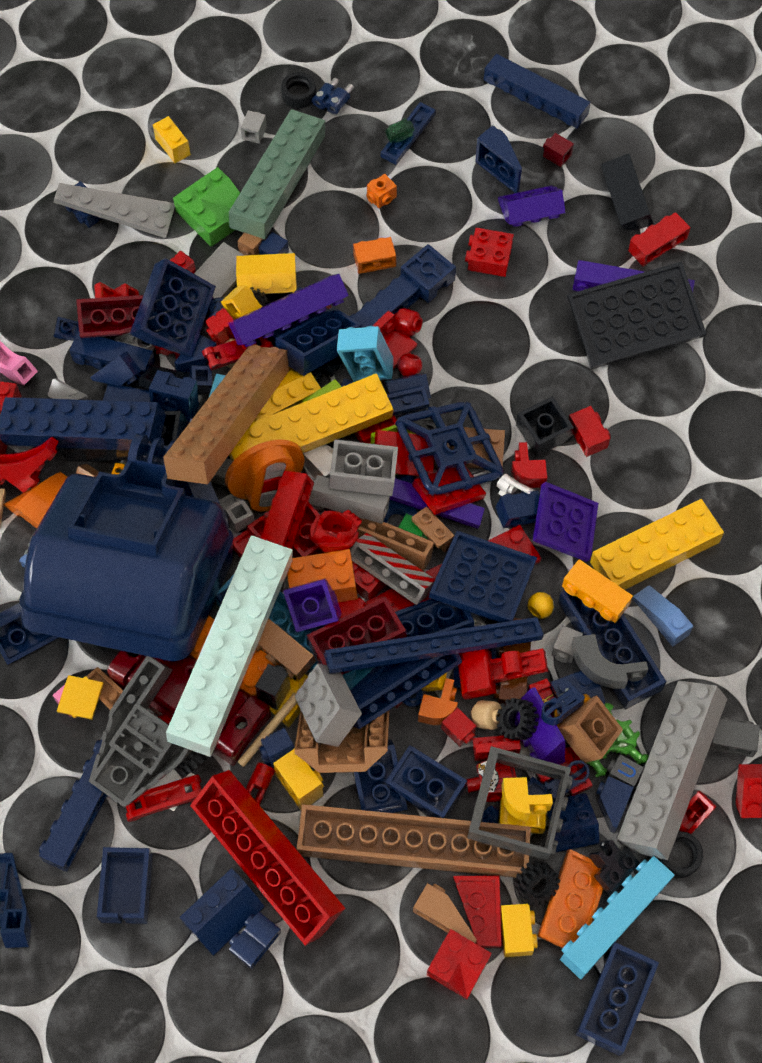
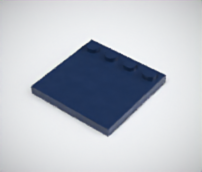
(483, 577)

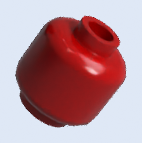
(407, 321)

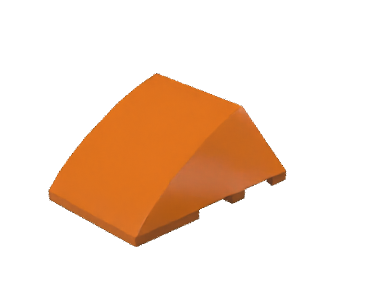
(37, 500)

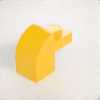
(518, 801)

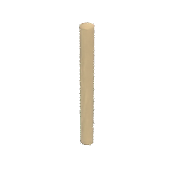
(269, 729)

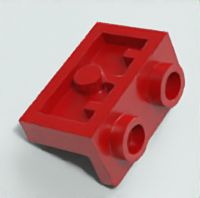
(482, 746)

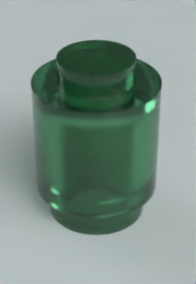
(399, 131)

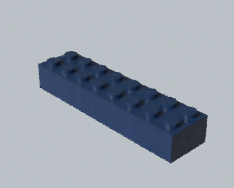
(79, 422)

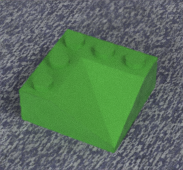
(207, 205)

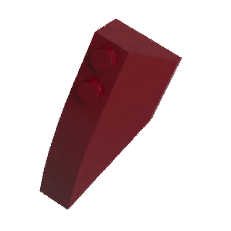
(107, 315)

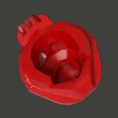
(338, 537)

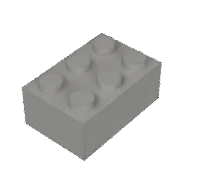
(363, 467)
(327, 706)

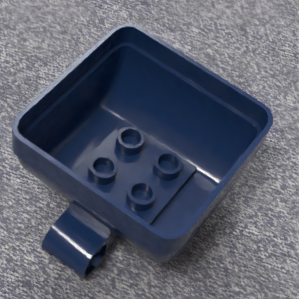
(127, 560)

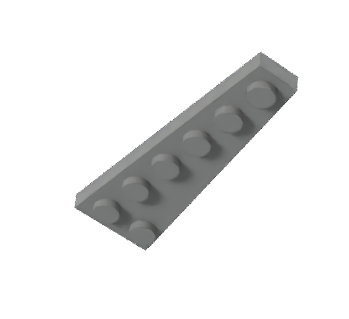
(132, 211)

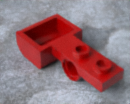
(481, 672)

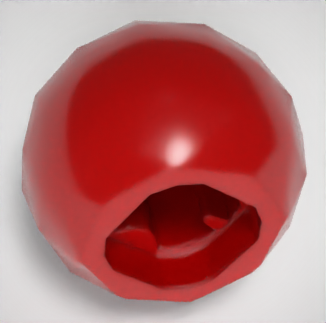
(409, 364)

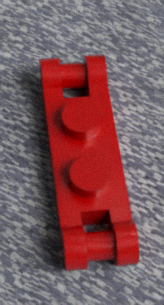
(229, 352)
(164, 797)

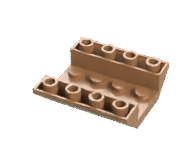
(355, 753)

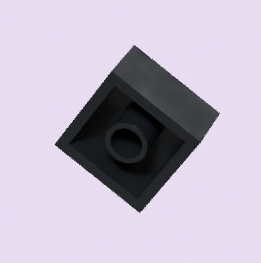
(544, 426)

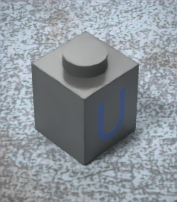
(625, 770)

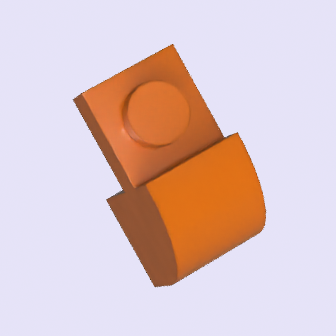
(434, 709)

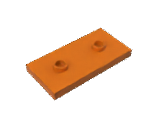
(573, 902)

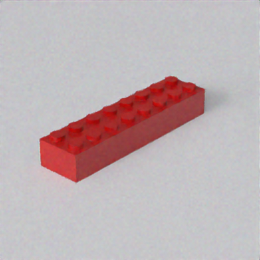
(267, 857)

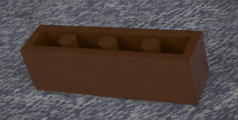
(516, 687)

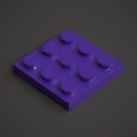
(565, 521)

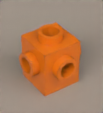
(381, 191)

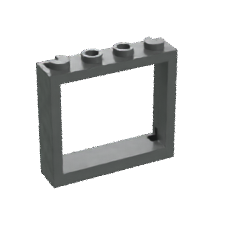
(532, 765)

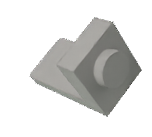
(61, 390)

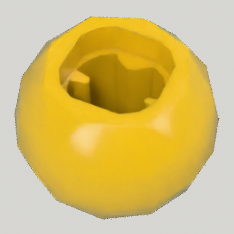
(540, 605)

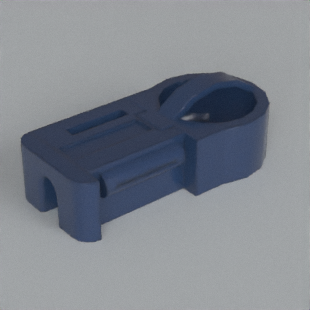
(565, 704)
(553, 785)

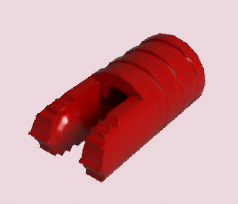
(260, 780)

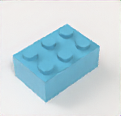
(365, 352)

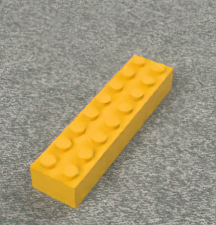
(322, 417)

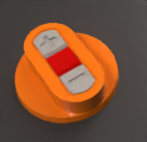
(258, 470)

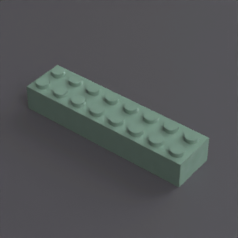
(277, 174)

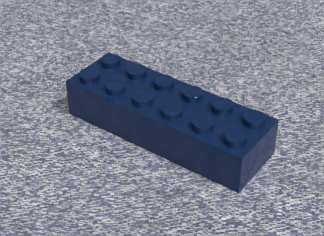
(618, 645)

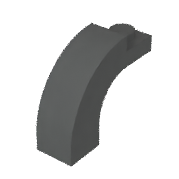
(600, 669)

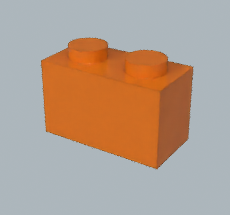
(374, 255)

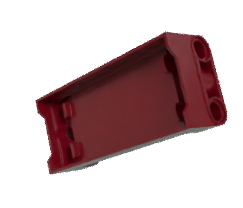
(244, 708)

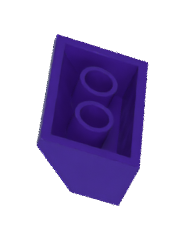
(532, 205)
(547, 741)

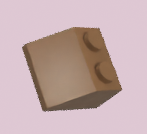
(590, 730)

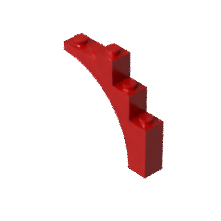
(24, 467)

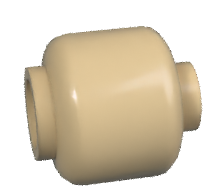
(485, 714)

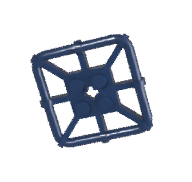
(446, 458)

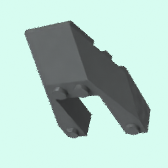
(135, 740)

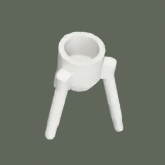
(509, 485)

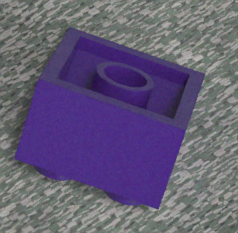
(312, 604)

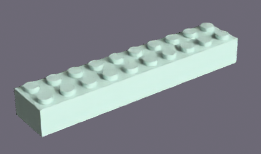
(229, 646)

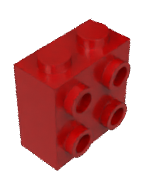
(489, 252)

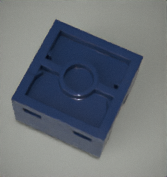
(429, 272)
(175, 393)

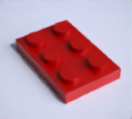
(450, 500)

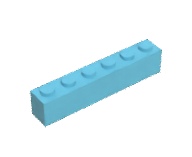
(616, 917)

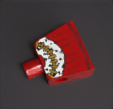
(495, 791)

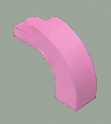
(15, 367)

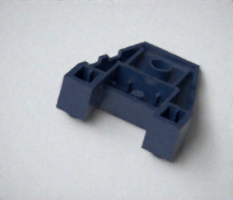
(13, 911)

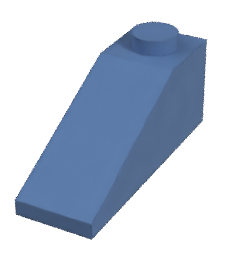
(663, 615)

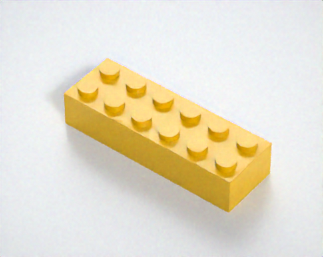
(658, 545)

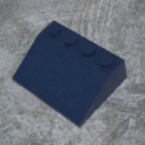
(173, 308)

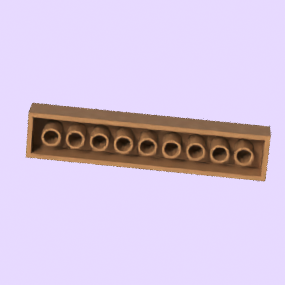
(226, 415)
(407, 841)

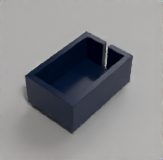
(125, 885)

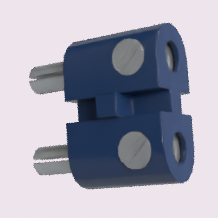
(332, 98)

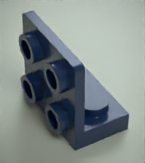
(579, 824)

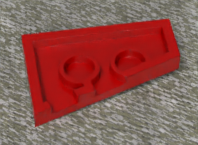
(482, 907)

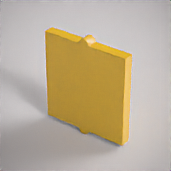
(80, 697)

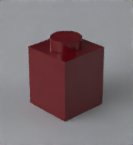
(558, 149)

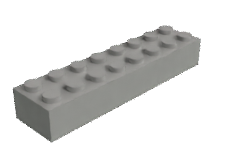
(672, 769)

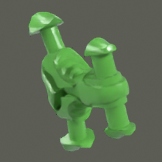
(624, 744)

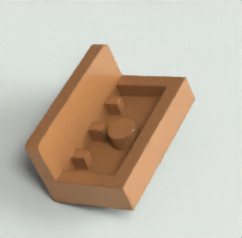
(433, 528)

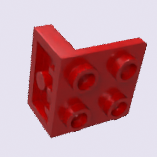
(396, 341)

